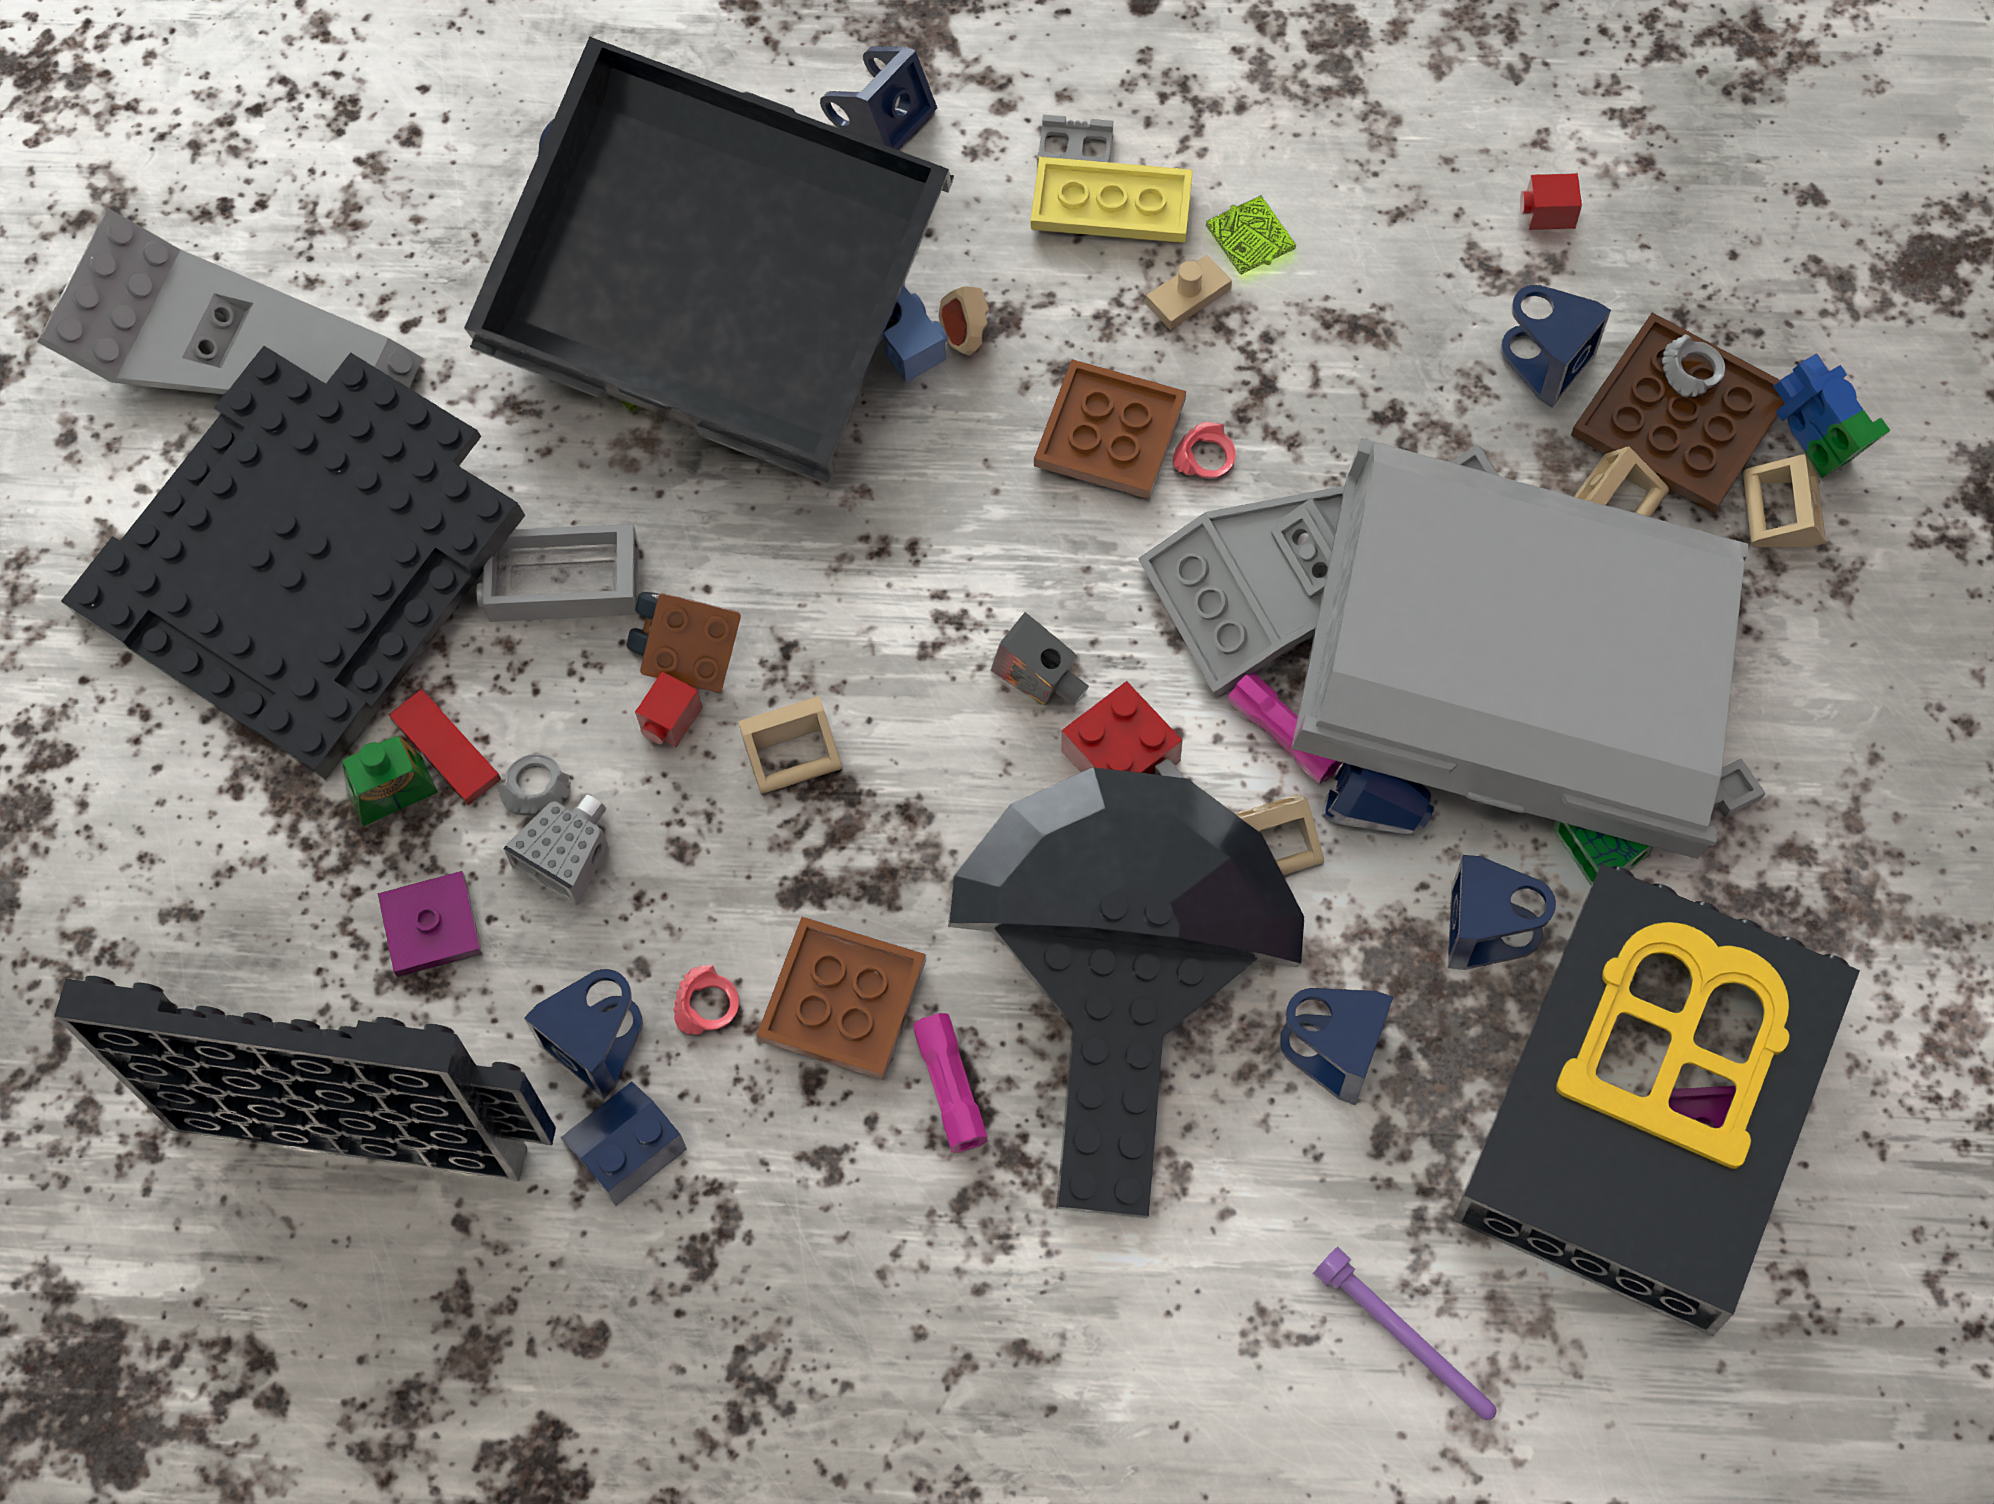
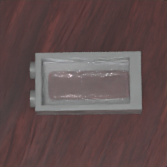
(562, 574)

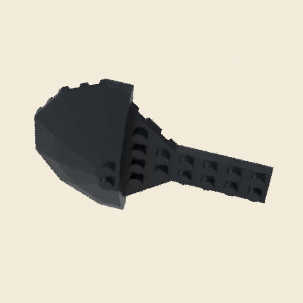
(1129, 915)

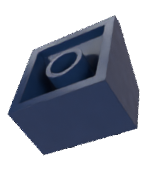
(624, 1142)

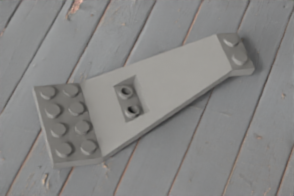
(147, 305)
(1244, 582)

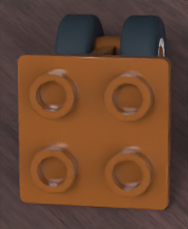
(684, 639)

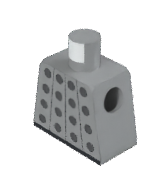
(561, 847)

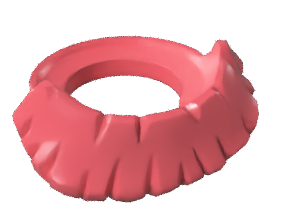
(1206, 432)
(698, 979)

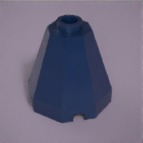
(1377, 801)

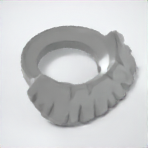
(1682, 382)
(515, 798)

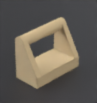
(1612, 471)
(1809, 528)
(782, 726)
(1283, 811)

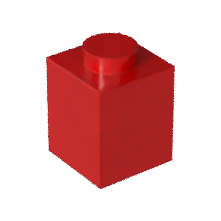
(1552, 201)
(668, 710)

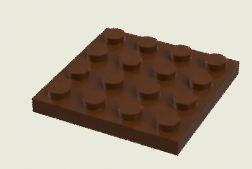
(1690, 441)

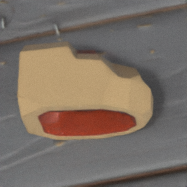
(964, 318)

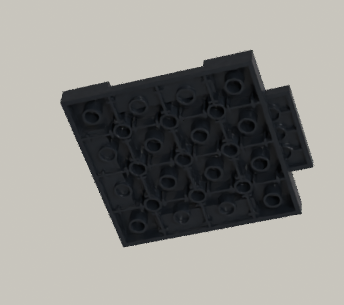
(302, 553)
(290, 1085)

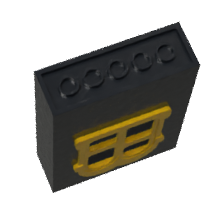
(1620, 1178)

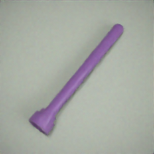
(1339, 1273)

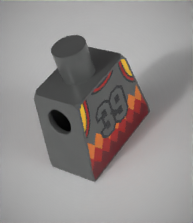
(1038, 663)

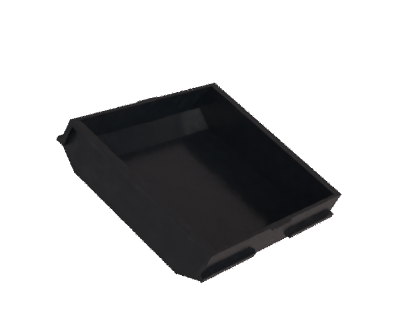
(706, 257)

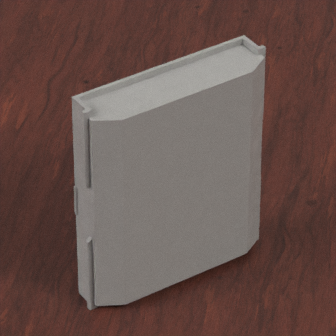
(1525, 649)

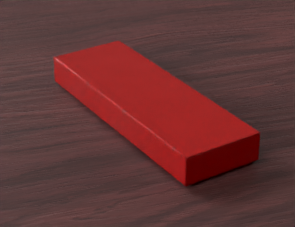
(444, 747)

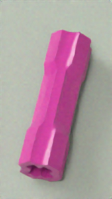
(1262, 706)
(957, 1106)

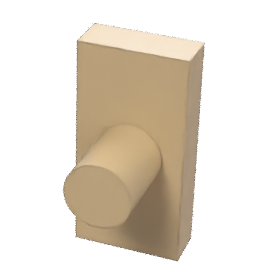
(1188, 291)

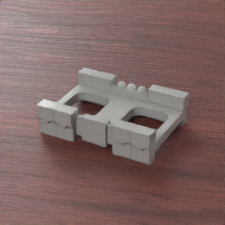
(1076, 135)

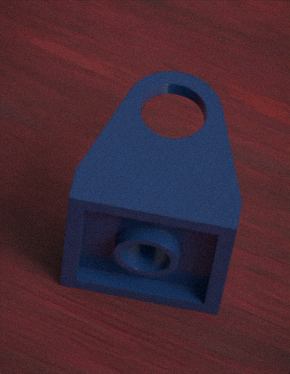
(873, 109)
(1566, 340)
(1484, 913)
(584, 1035)
(1343, 1039)

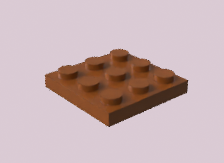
(1110, 429)
(842, 998)

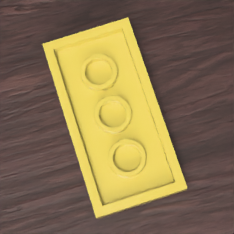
(1111, 199)

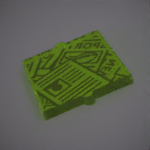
(1250, 235)

